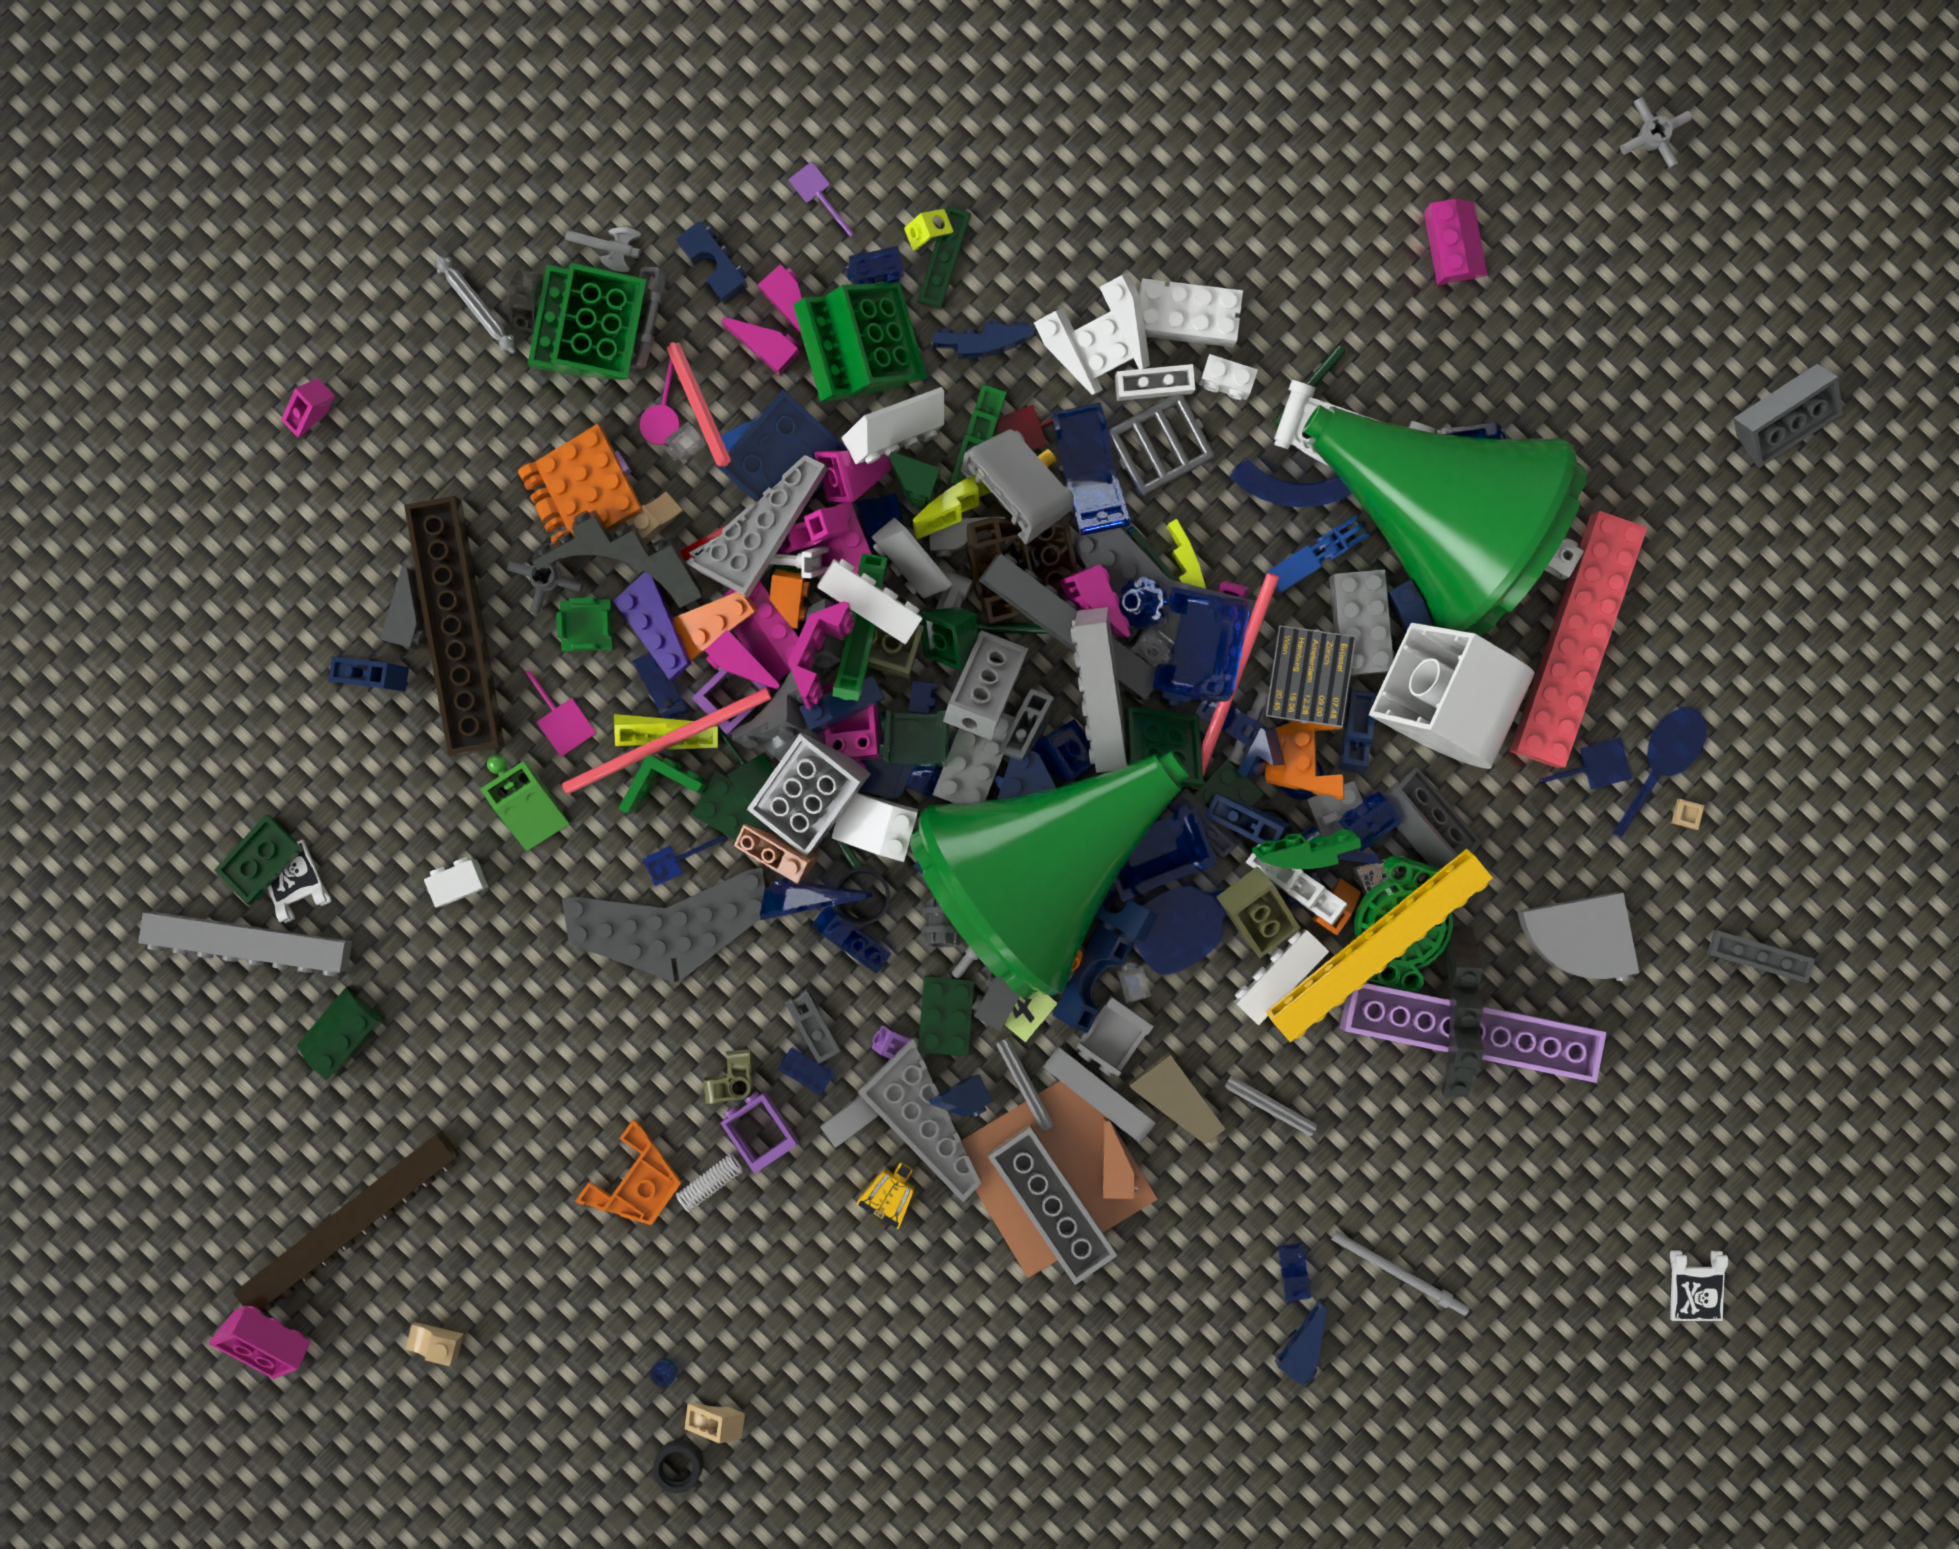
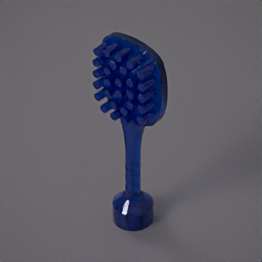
(1186, 925)

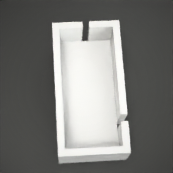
(1190, 312)

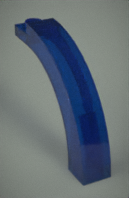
(1284, 492)

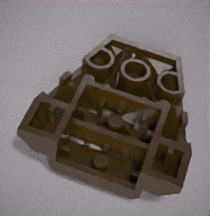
(1047, 556)

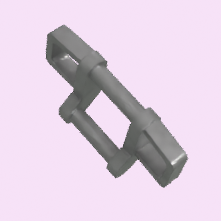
(653, 298)

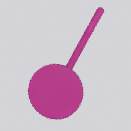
(660, 420)

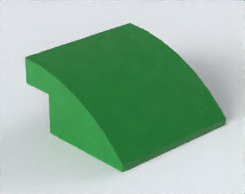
(586, 322)
(859, 340)

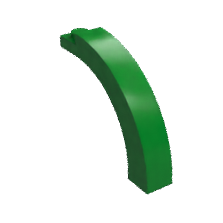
(860, 640)

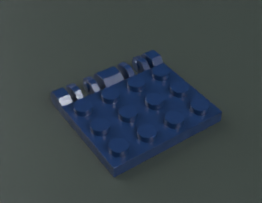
(775, 444)

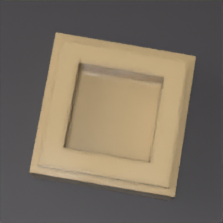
(1687, 814)

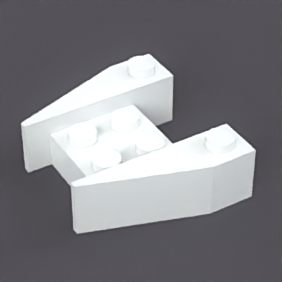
(1103, 342)

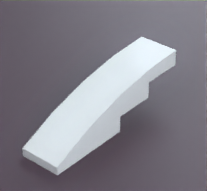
(1302, 889)

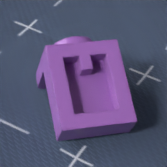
(888, 1042)

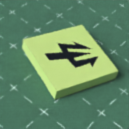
(1029, 1014)

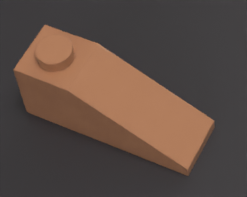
(1117, 1173)

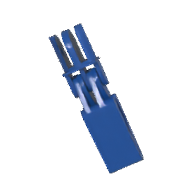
(1306, 560)

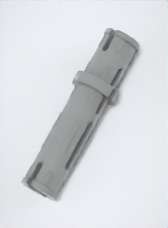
(1257, 712)

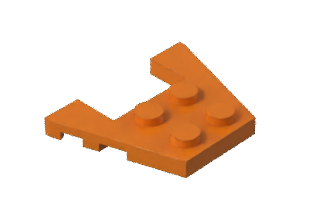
(1299, 757)
(645, 1186)

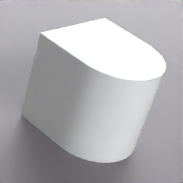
(1452, 693)

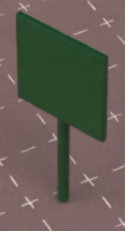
(751, 775)

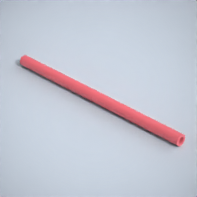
(1250, 636)
(667, 740)

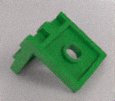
(647, 774)

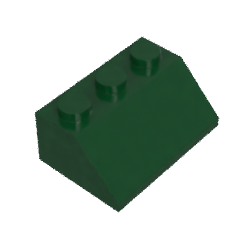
(917, 479)
(339, 1034)

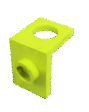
(923, 229)

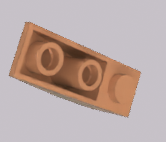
(775, 853)

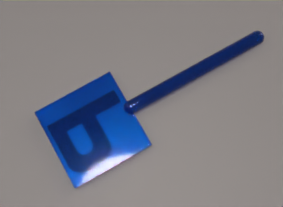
(664, 865)

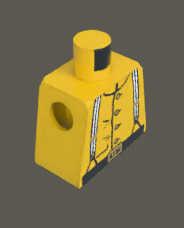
(889, 1195)

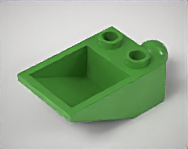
(527, 807)

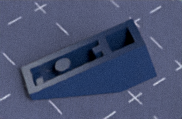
(1408, 606)
(369, 674)
(834, 710)
(1247, 820)
(1303, 1350)

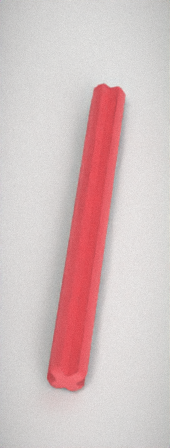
(698, 404)

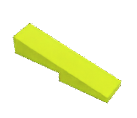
(641, 730)

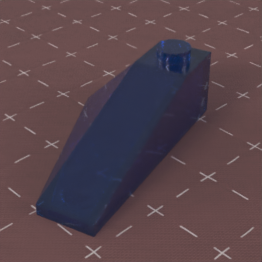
(791, 898)

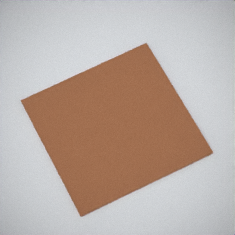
(1076, 1148)

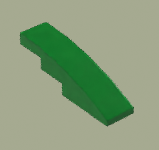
(981, 424)

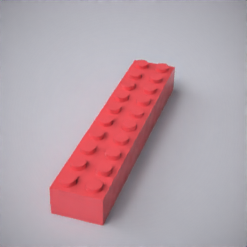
(1578, 640)

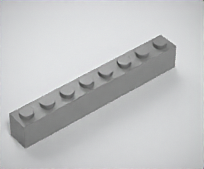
(244, 942)

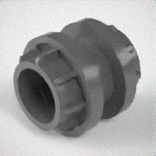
(940, 929)

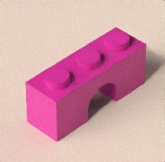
(815, 530)

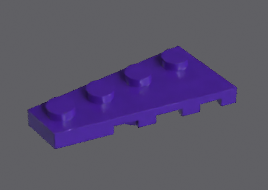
(648, 616)

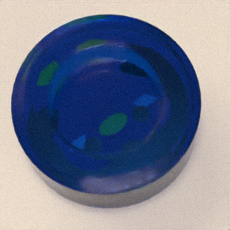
(663, 1372)

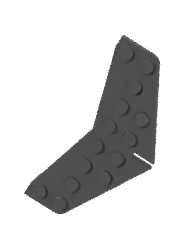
(1127, 562)
(655, 935)

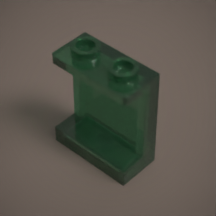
(914, 739)

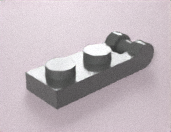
(813, 1027)

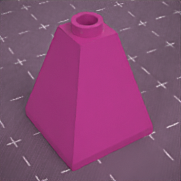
(845, 479)

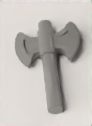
(618, 248)

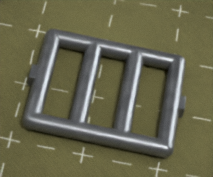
(1185, 464)

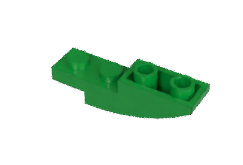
(1298, 853)

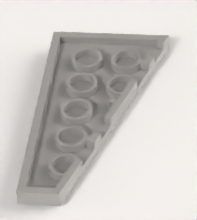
(756, 534)
(901, 1098)

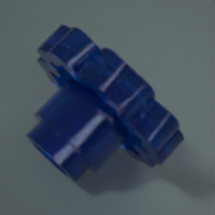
(1143, 602)

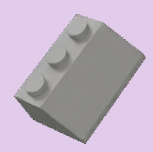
(909, 560)

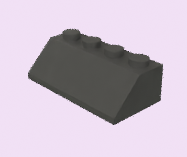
(1789, 414)
(1429, 820)

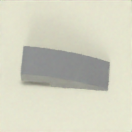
(848, 1121)

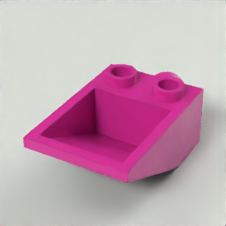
(854, 729)

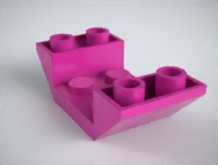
(832, 621)

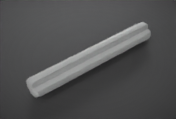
(1025, 1084)
(1271, 1106)

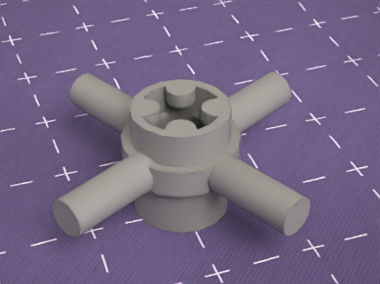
(1663, 132)

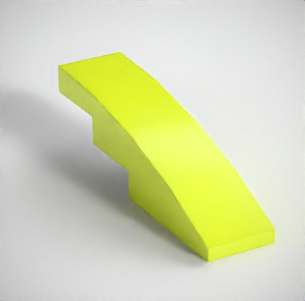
(948, 507)
(1185, 556)

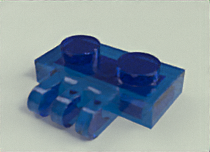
(1357, 856)

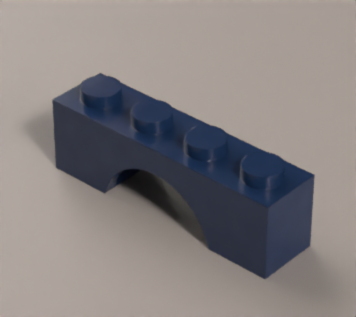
(1077, 1002)

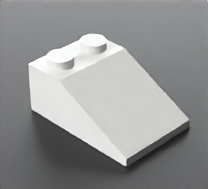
(876, 826)

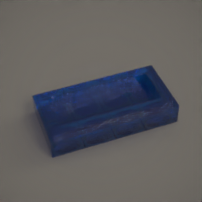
(806, 1071)

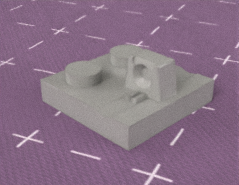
(1328, 810)

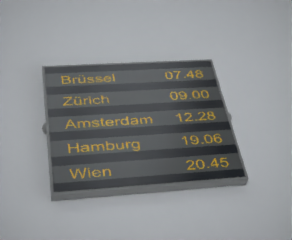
(1310, 676)

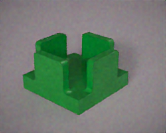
(585, 624)

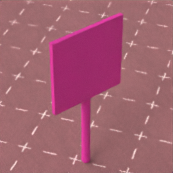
(564, 725)

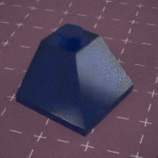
(1065, 751)

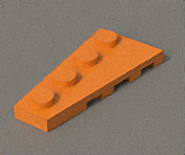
(706, 623)

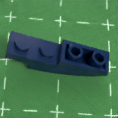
(995, 340)

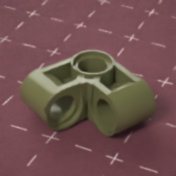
(722, 1087)

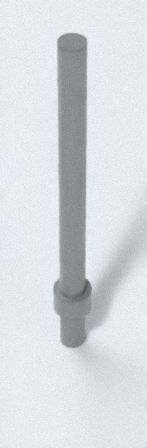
(1442, 1297)

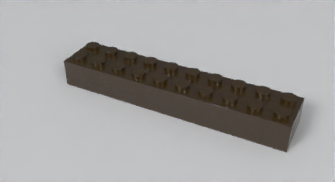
(454, 626)

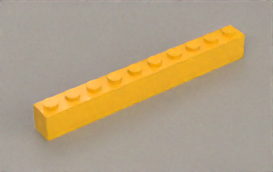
(1379, 945)

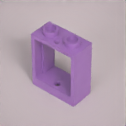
(701, 699)
(772, 1154)

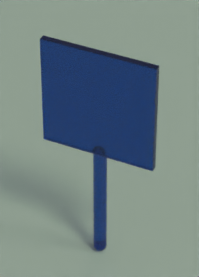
(1603, 764)

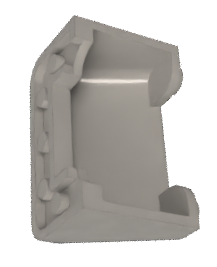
(1019, 482)

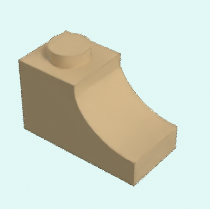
(655, 516)
(435, 1343)
(714, 1423)

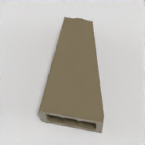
(1174, 1095)

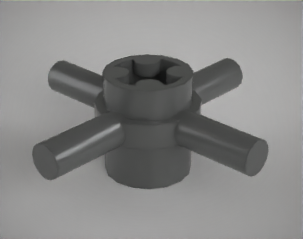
(541, 588)

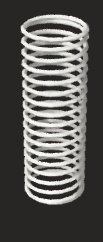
(731, 1165)

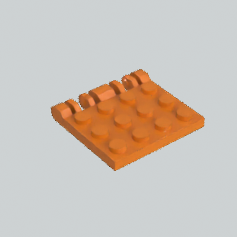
(581, 478)

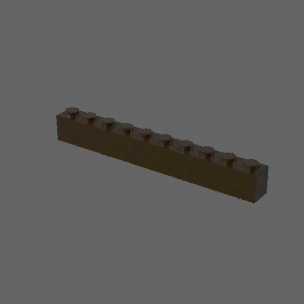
(348, 1222)

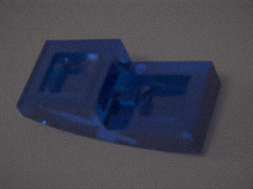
(1294, 1272)

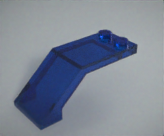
(1090, 469)

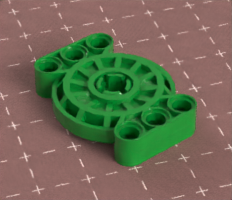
(1383, 899)

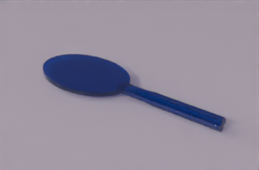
(1669, 752)

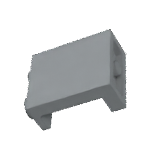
(1113, 1037)

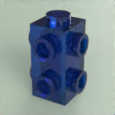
(876, 266)

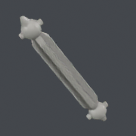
(475, 304)

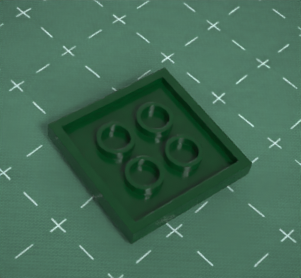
(1162, 732)

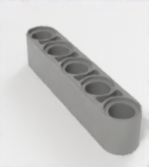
(1099, 1094)

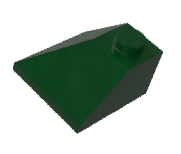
(949, 635)

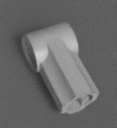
(956, 593)

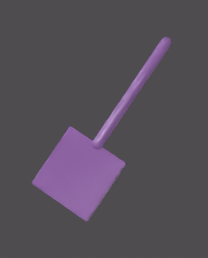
(809, 184)

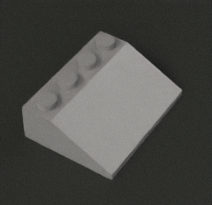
(808, 793)

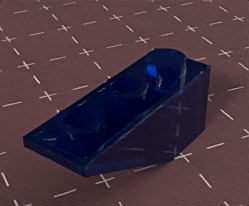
(851, 939)

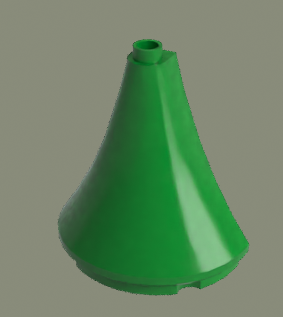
(1459, 511)
(1036, 866)

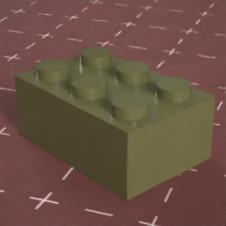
(1258, 912)

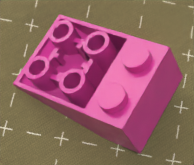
(1090, 591)

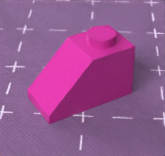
(307, 406)

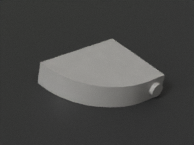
(1584, 936)

